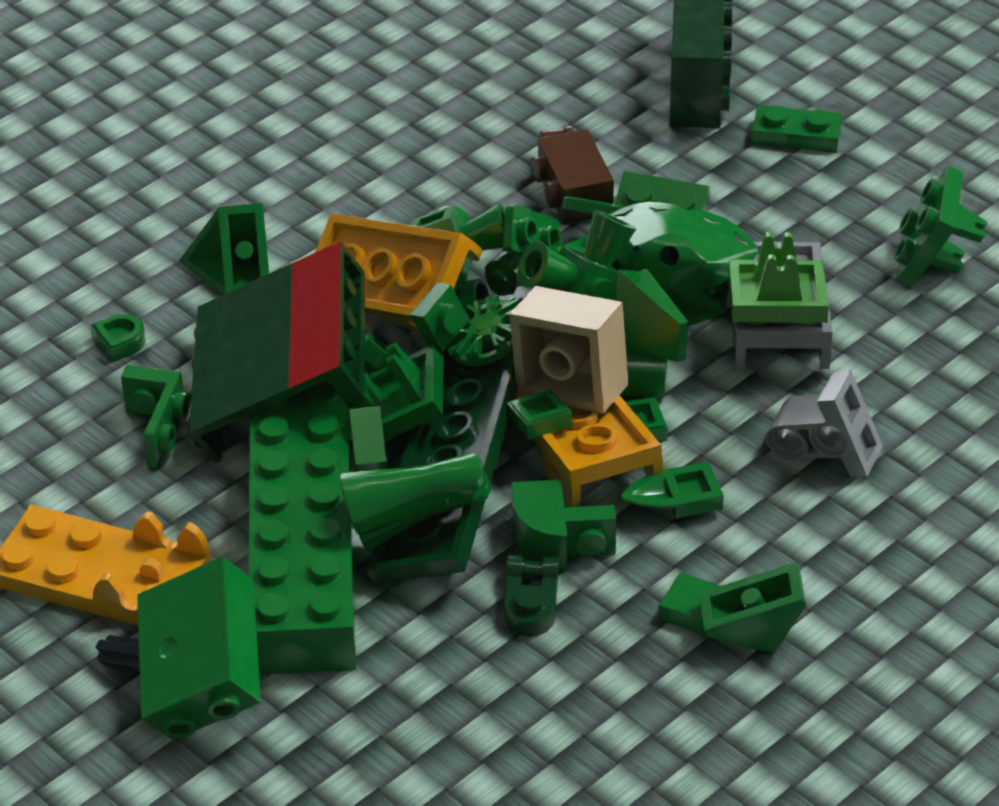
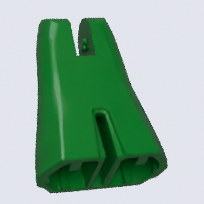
(394, 499)

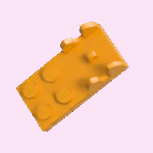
(399, 261)
(598, 448)
(93, 562)

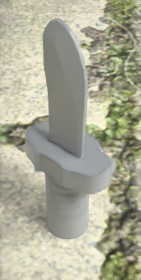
(387, 331)

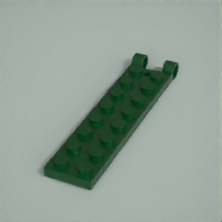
(471, 422)

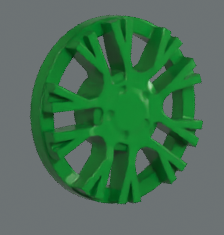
(485, 330)

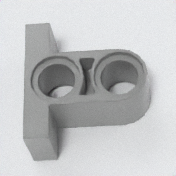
(828, 427)

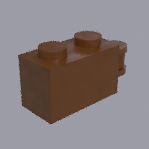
(571, 167)

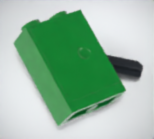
(193, 649)

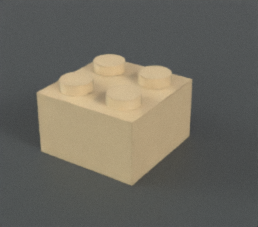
(570, 347)

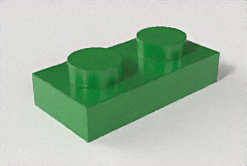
(796, 128)

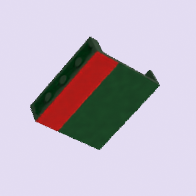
(278, 341)

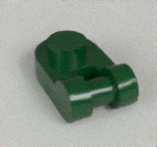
(531, 608)

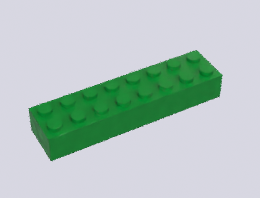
(302, 534)

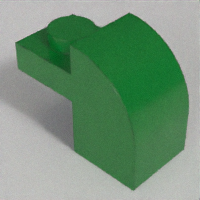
(550, 529)

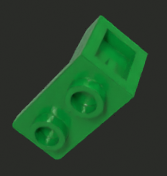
(527, 226)
(160, 396)

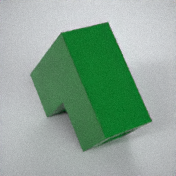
(367, 439)

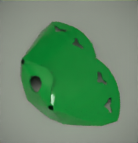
(691, 237)

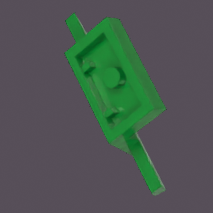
(646, 188)

